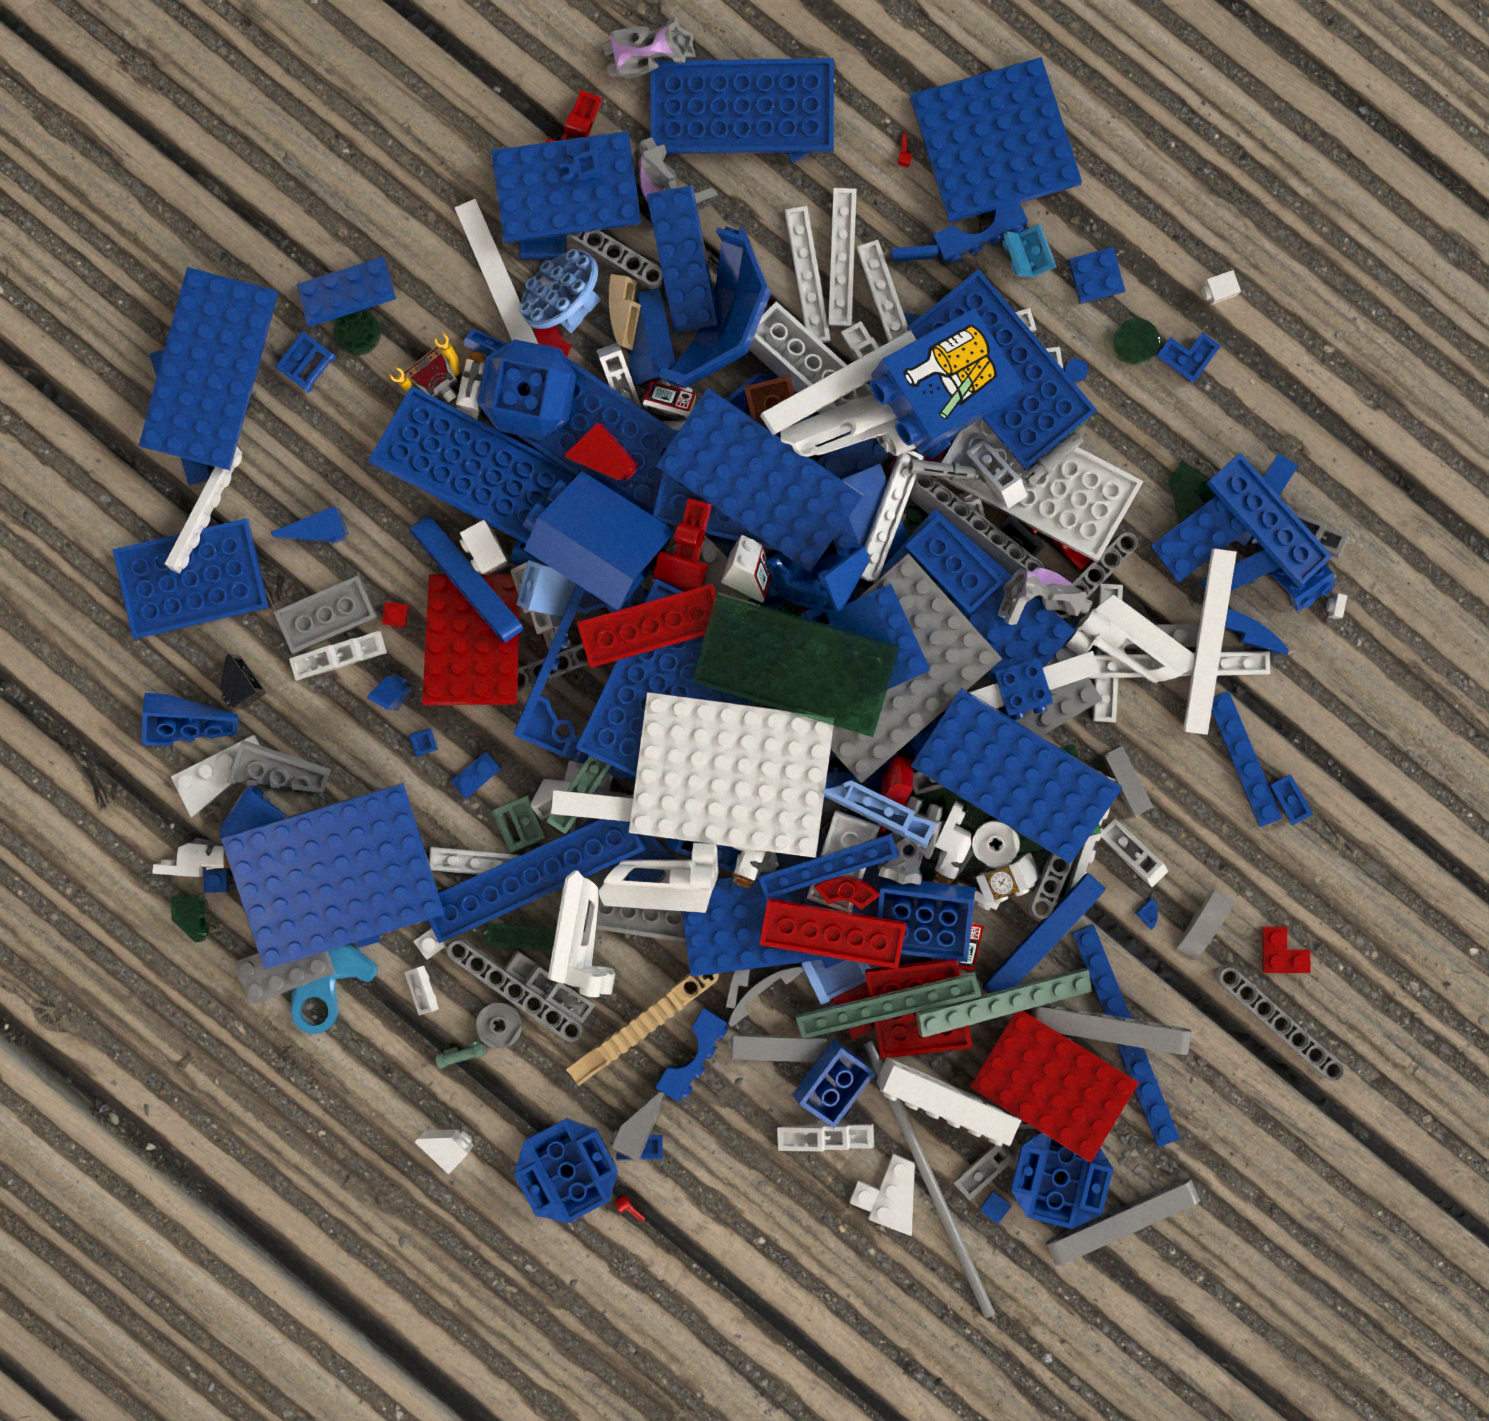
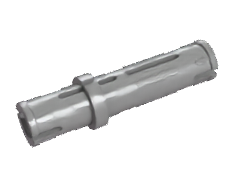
(1045, 464)
(952, 471)

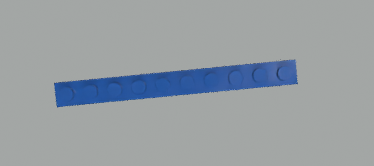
(1133, 1057)

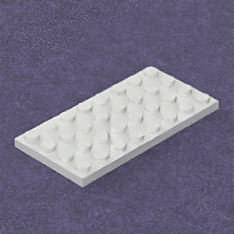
(1073, 504)

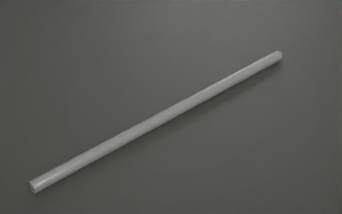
(934, 1189)

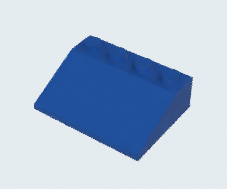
(855, 530)
(883, 619)
(935, 917)

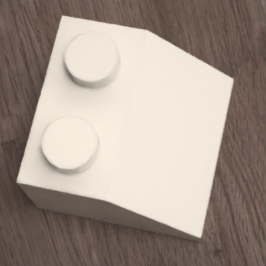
(445, 1147)

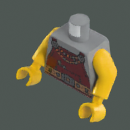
(433, 373)

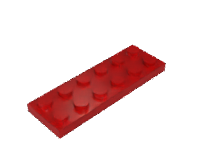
(647, 626)
(832, 933)

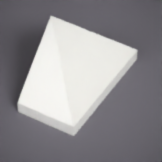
(543, 798)

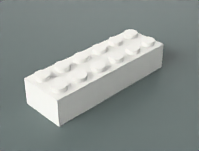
(794, 351)
(948, 1102)

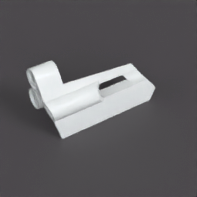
(862, 417)
(1117, 625)
(684, 888)
(574, 948)

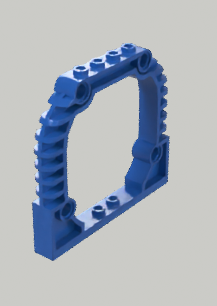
(537, 719)

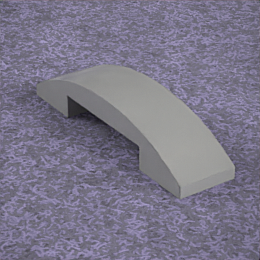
(786, 974)

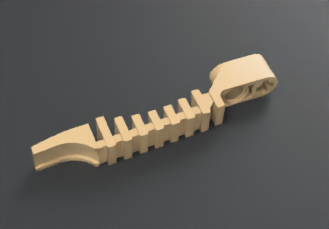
(638, 1028)

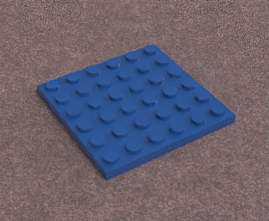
(995, 139)

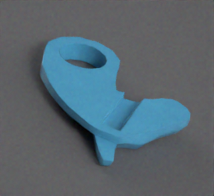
(347, 963)

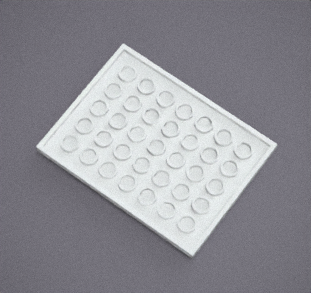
(730, 775)

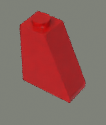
(604, 454)

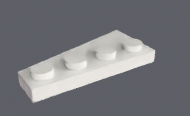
(207, 779)

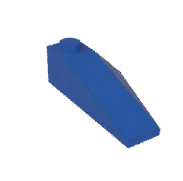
(652, 340)
(176, 719)

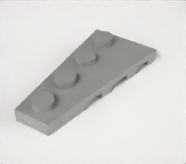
(269, 767)

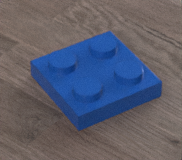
(1096, 275)

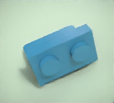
(1029, 252)

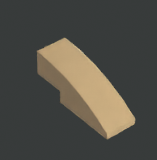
(623, 310)

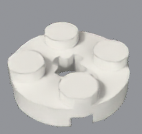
(987, 853)

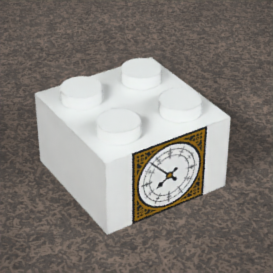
(485, 548)
(1008, 880)

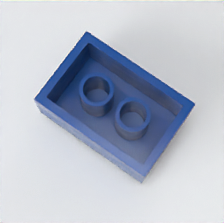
(833, 1083)

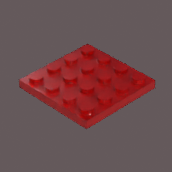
(900, 1034)

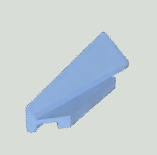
(882, 811)

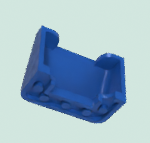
(826, 585)
(250, 812)

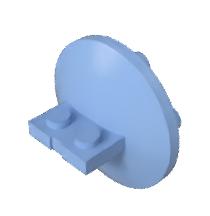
(562, 292)

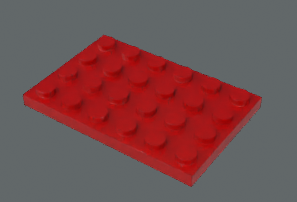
(462, 653)
(1054, 1085)

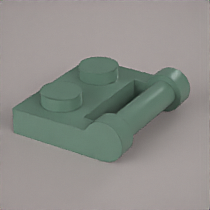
(524, 821)
(453, 1055)

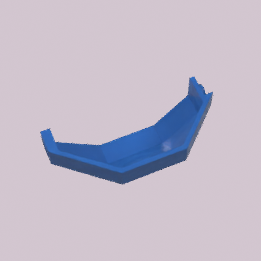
(740, 303)

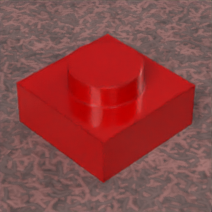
(395, 614)

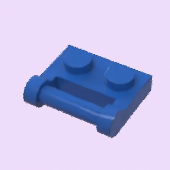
(300, 356)

